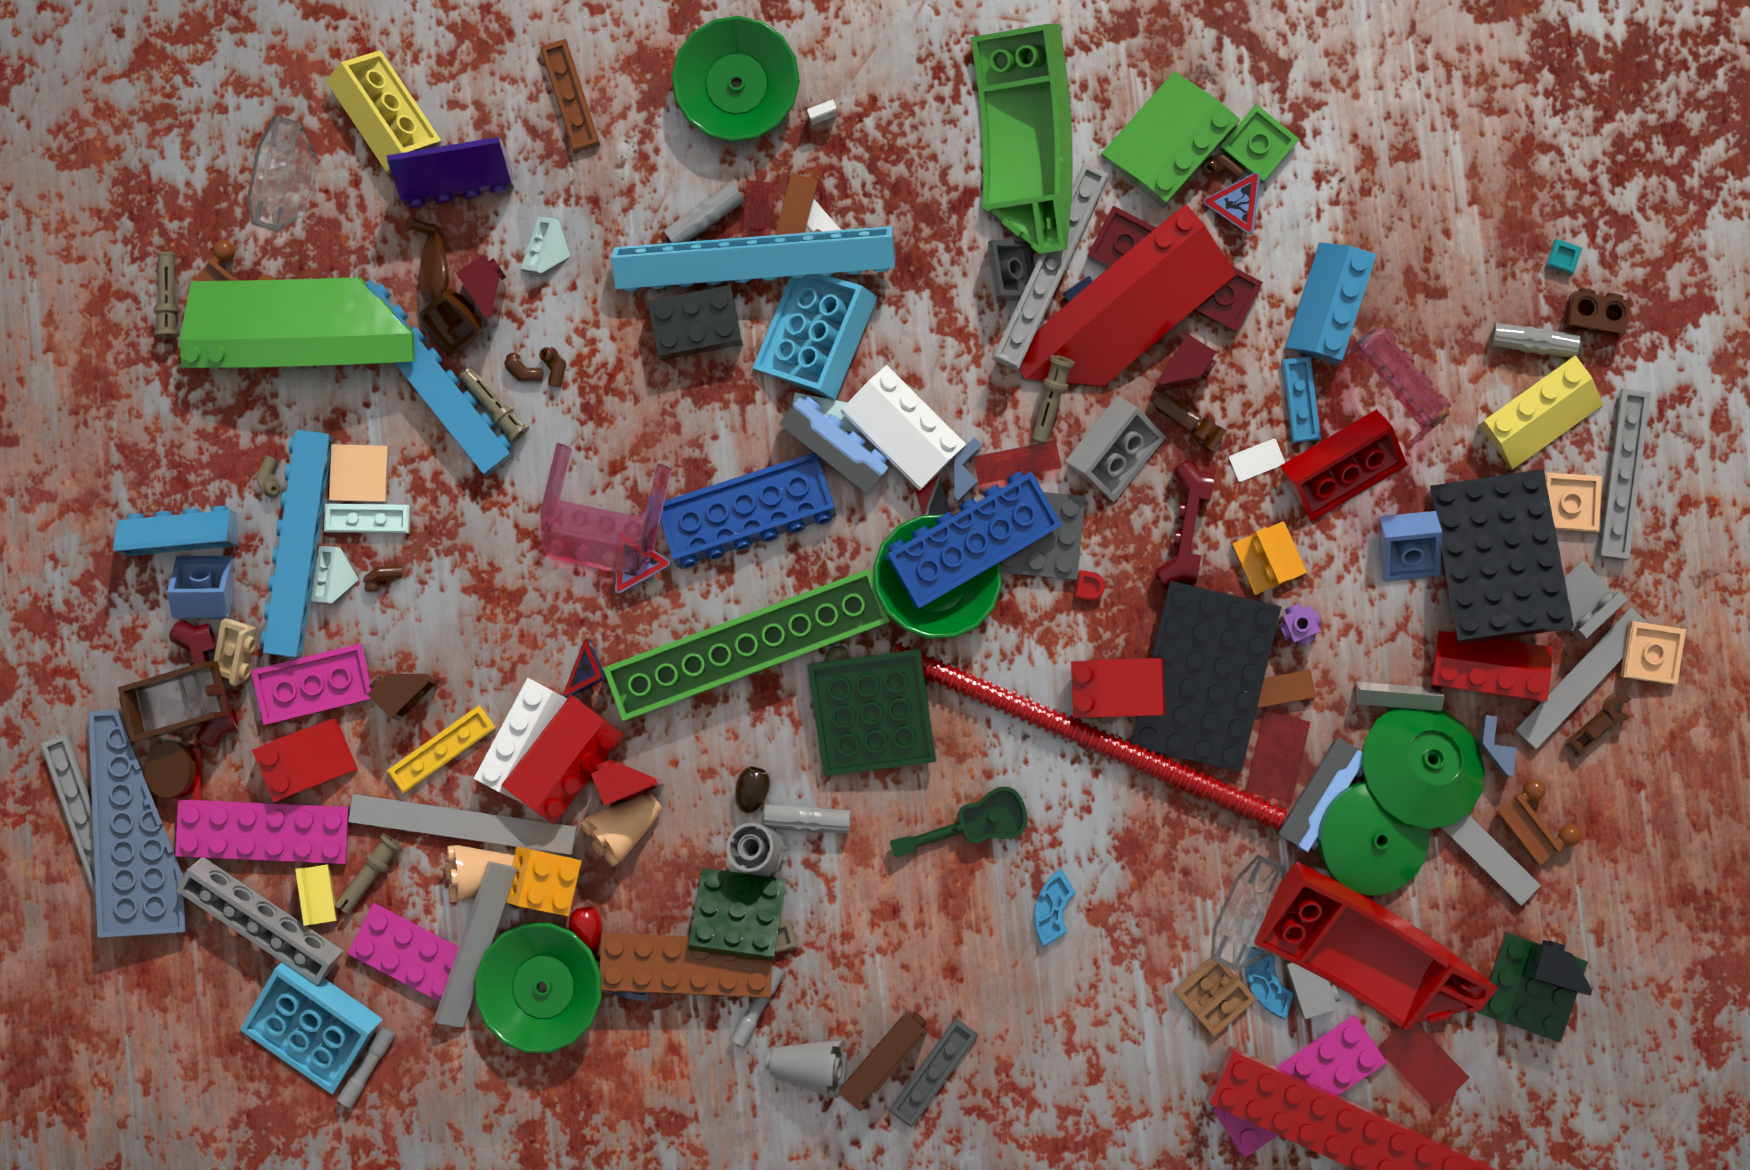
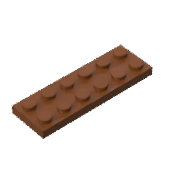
(668, 967)

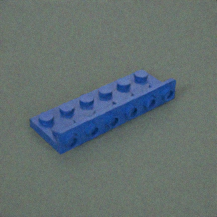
(747, 510)
(972, 538)

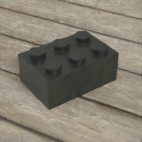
(695, 322)

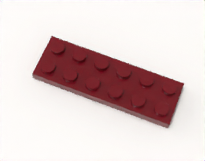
(1225, 307)

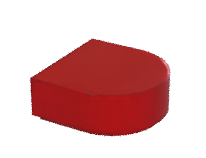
(1089, 586)

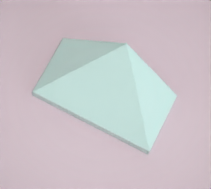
(546, 246)
(332, 575)

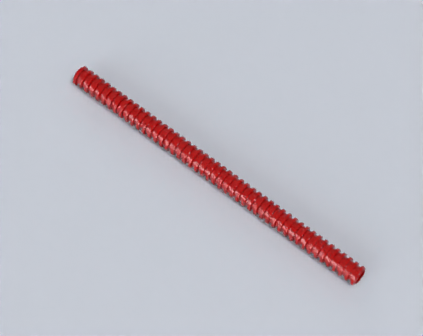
(1101, 742)

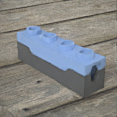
(834, 444)
(1330, 778)

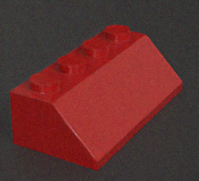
(1344, 465)
(1493, 668)
(562, 759)

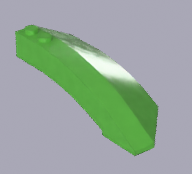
(1026, 132)
(290, 325)

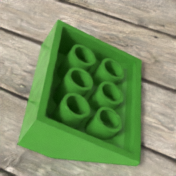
(1170, 138)

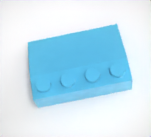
(815, 333)
(311, 1026)

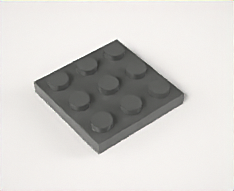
(1057, 552)

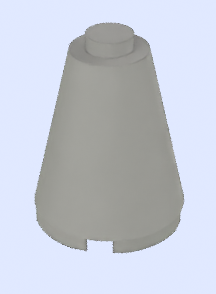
(810, 1065)

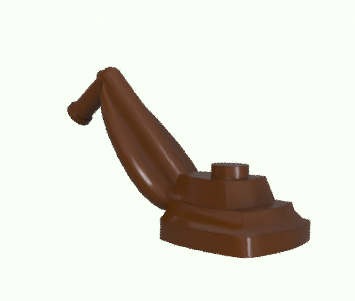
(448, 315)

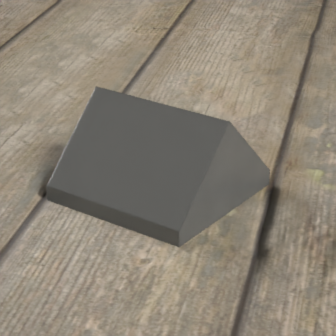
(1010, 268)

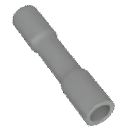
(749, 1020)
(357, 1081)

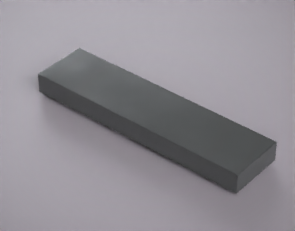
(933, 1072)

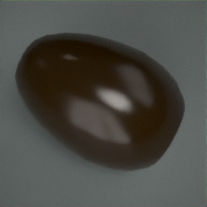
(752, 788)

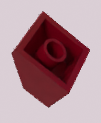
(485, 285)
(1187, 366)

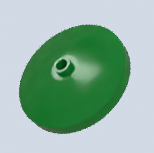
(1351, 848)

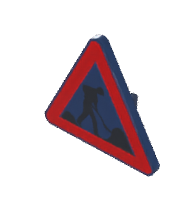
(586, 670)

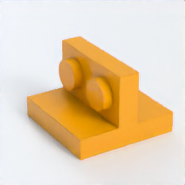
(1269, 558)

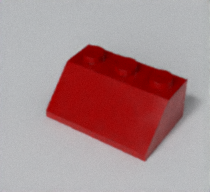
(620, 782)

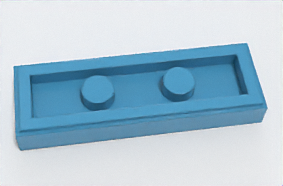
(1301, 400)

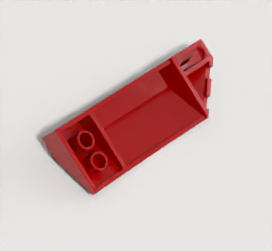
(1132, 303)
(1368, 951)

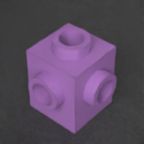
(1289, 624)

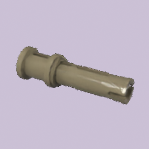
(166, 261)
(1054, 385)
(501, 414)
(376, 863)

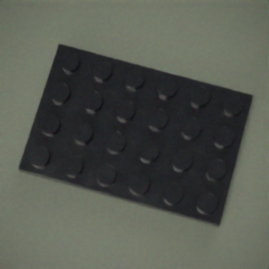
(1501, 557)
(1213, 674)

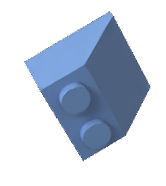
(1410, 545)
(201, 587)

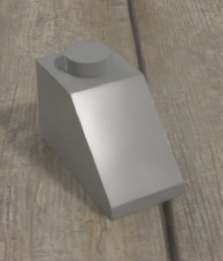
(1311, 992)

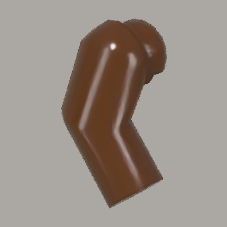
(1223, 163)
(555, 363)
(519, 371)
(381, 573)

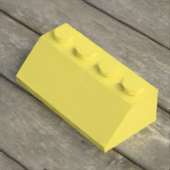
(381, 107)
(1542, 413)

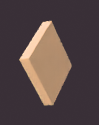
(358, 473)
(1575, 501)
(1653, 652)

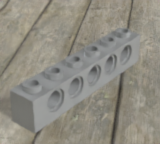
(259, 920)

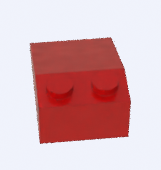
(1118, 688)
(304, 760)

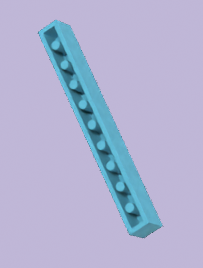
(753, 258)

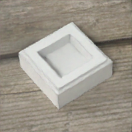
(822, 112)

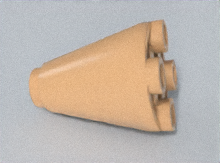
(621, 826)
(466, 869)

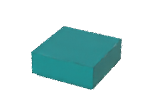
(1563, 256)

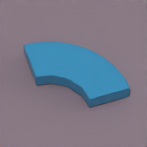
(1051, 906)
(1267, 988)

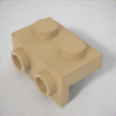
(234, 650)

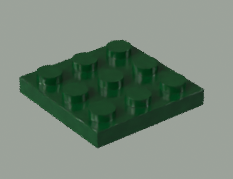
(737, 914)
(1526, 1001)

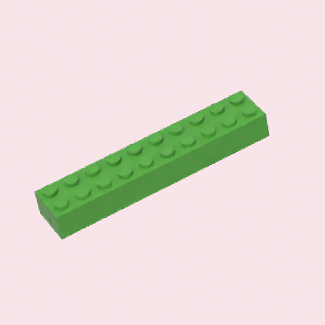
(746, 646)

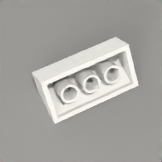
(903, 428)
(522, 726)

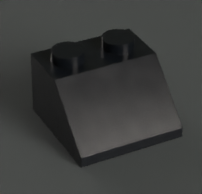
(1556, 967)

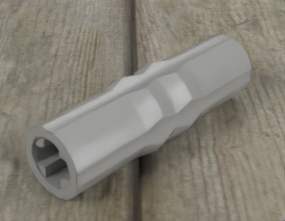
(704, 214)
(1535, 340)
(807, 818)

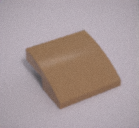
(1214, 995)

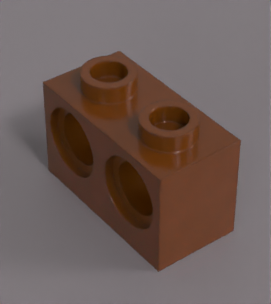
(1597, 320)

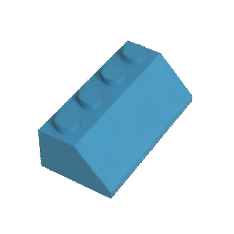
(1330, 302)
(176, 532)

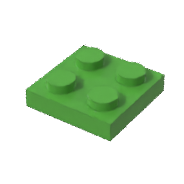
(1259, 143)

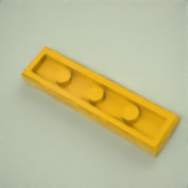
(441, 749)

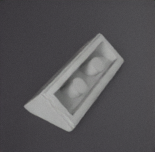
(1399, 696)

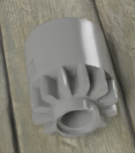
(756, 849)

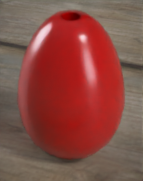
(587, 926)

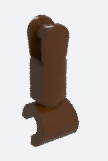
(1206, 431)
(1598, 724)

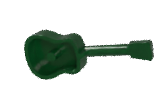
(997, 815)

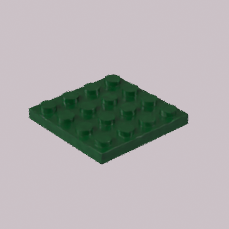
(872, 712)

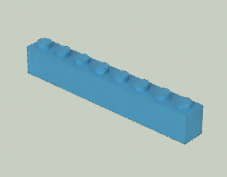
(447, 401)
(297, 544)

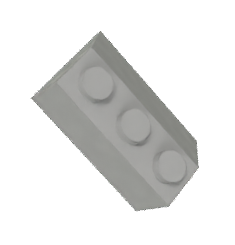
(1115, 448)

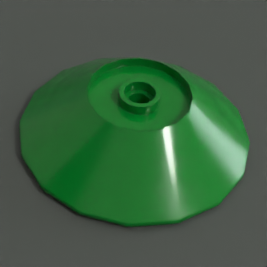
(732, 51)
(947, 615)
(1404, 779)
(510, 991)

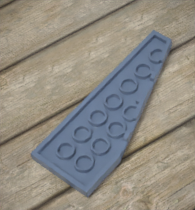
(131, 849)

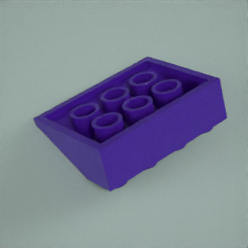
(451, 172)

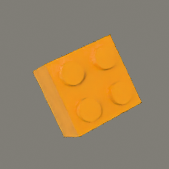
(543, 881)

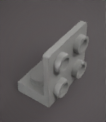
(1590, 600)

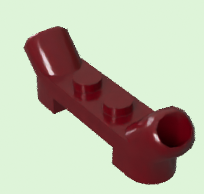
(1197, 487)
(201, 642)

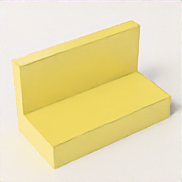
(316, 895)

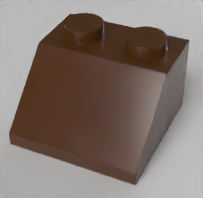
(400, 692)

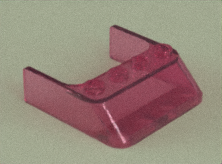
(1402, 378)
(597, 535)

